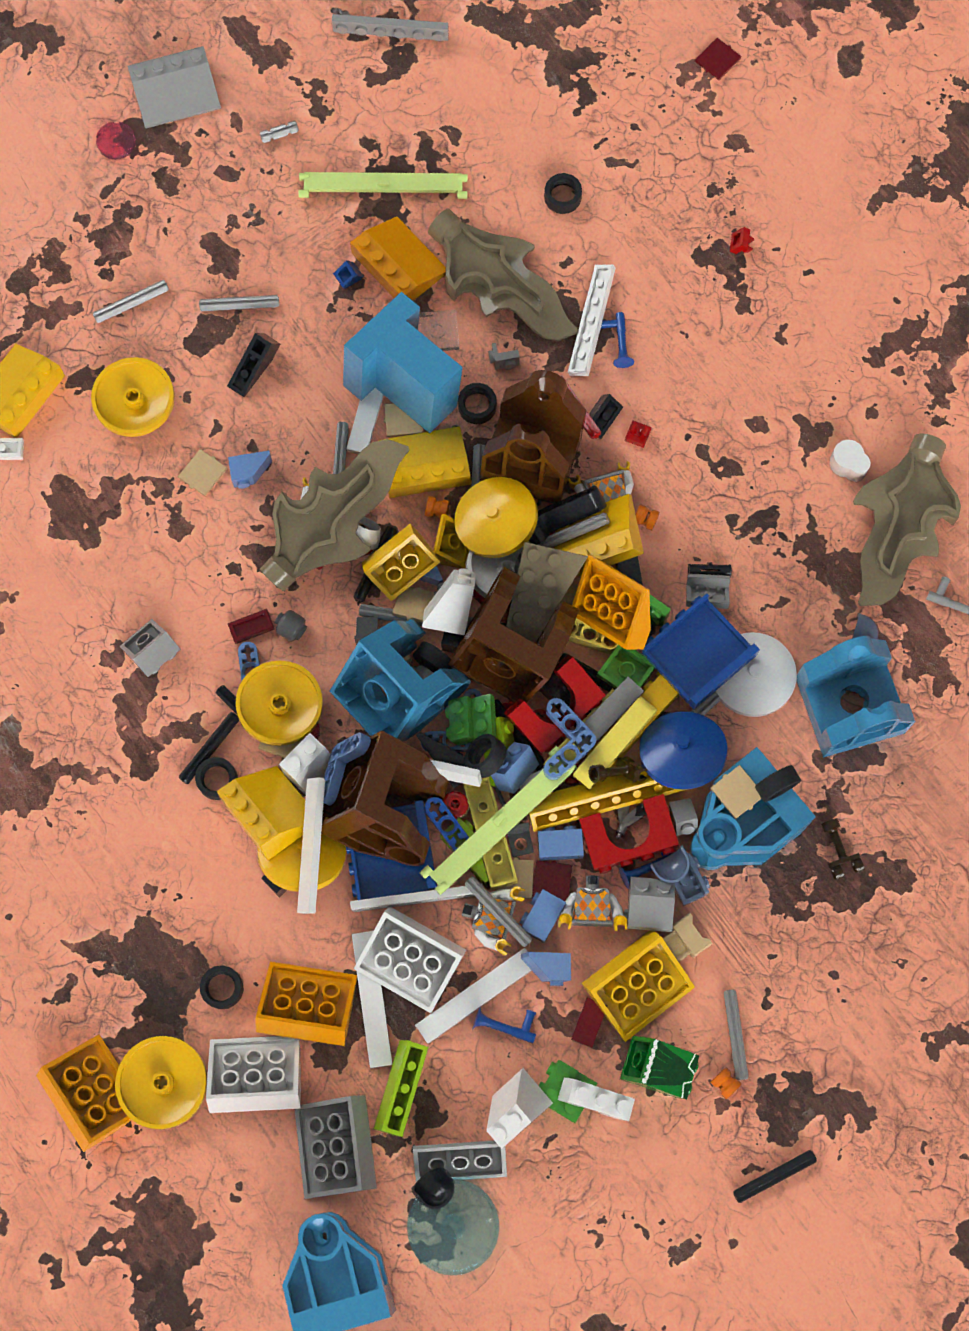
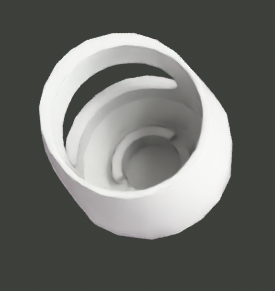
(369, 537)

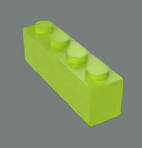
(401, 1088)

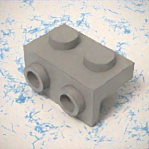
(714, 585)

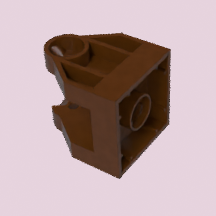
(536, 436)
(505, 658)
(359, 812)

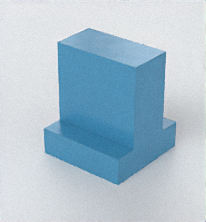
(402, 365)

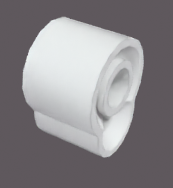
(849, 460)

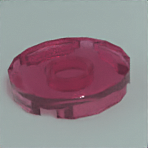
(115, 140)

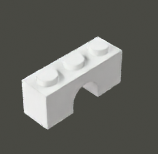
(596, 1099)

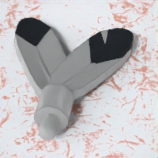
(627, 819)

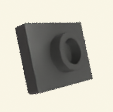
(365, 627)
(521, 830)

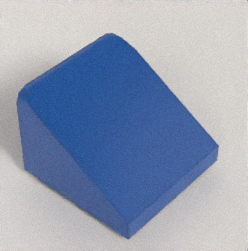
(348, 274)

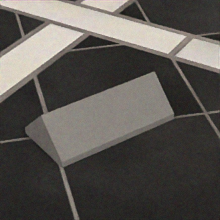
(462, 1160)

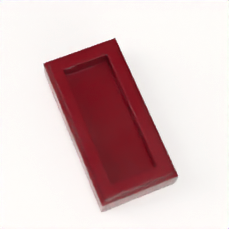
(251, 626)
(588, 1023)

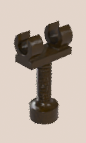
(598, 772)
(832, 828)

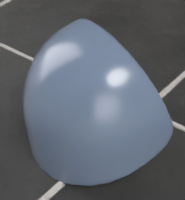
(865, 627)
(672, 867)

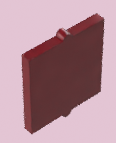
(718, 58)
(552, 878)

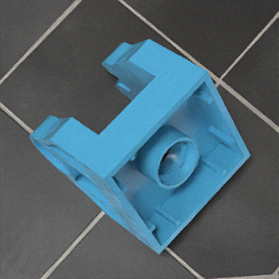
(862, 669)
(410, 699)
(755, 833)
(335, 1280)

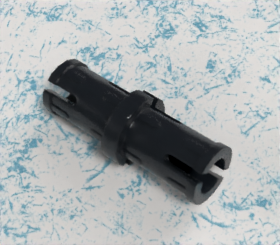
(724, 570)

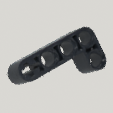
(567, 512)

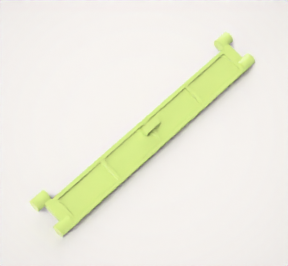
(383, 183)
(495, 828)

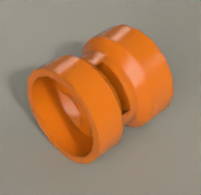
(436, 507)
(642, 514)
(726, 1083)

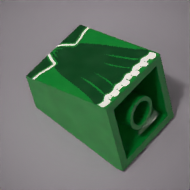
(660, 1067)

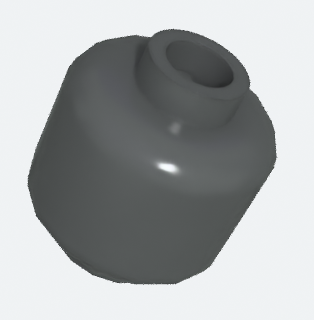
(290, 625)

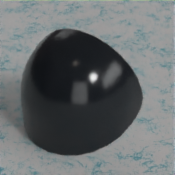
(434, 1188)

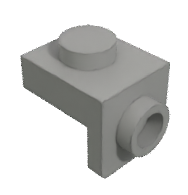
(505, 360)

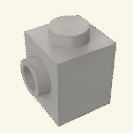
(683, 816)

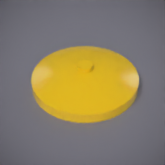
(133, 396)
(496, 517)
(279, 703)
(285, 866)
(161, 1082)

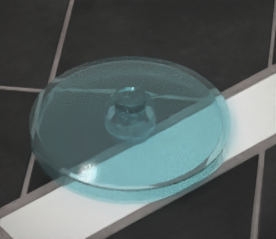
(457, 1235)

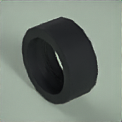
(567, 180)
(477, 388)
(431, 657)
(494, 759)
(206, 765)
(778, 783)
(204, 987)

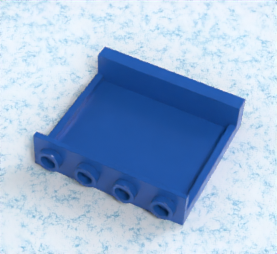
(698, 651)
(386, 877)

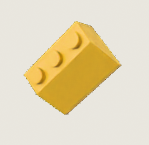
(400, 562)

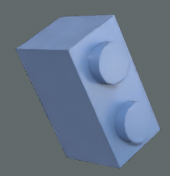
(516, 768)
(560, 844)
(543, 915)

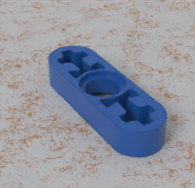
(443, 808)

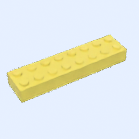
(498, 859)

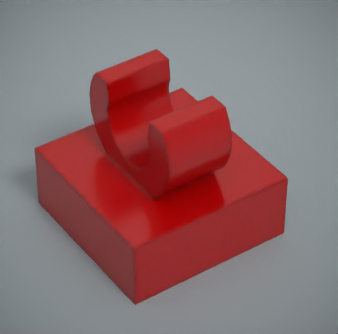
(740, 241)
(638, 434)

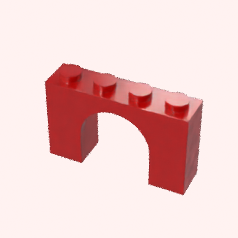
(583, 696)
(607, 855)

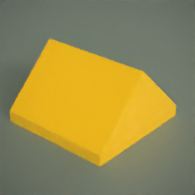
(448, 545)

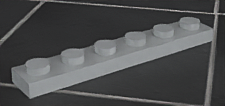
(390, 27)

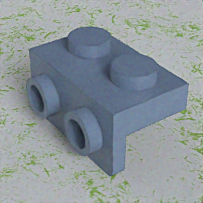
(693, 885)

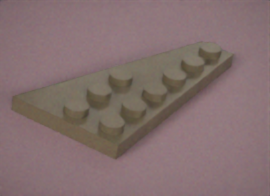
(542, 585)

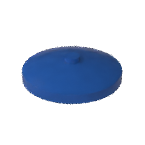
(683, 750)

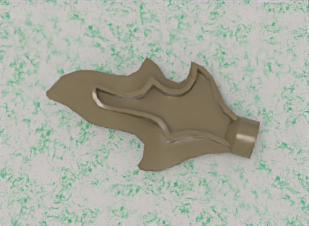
(496, 275)
(905, 515)
(325, 520)

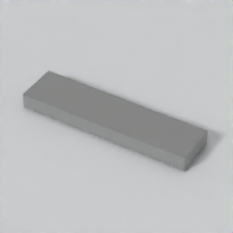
(612, 709)

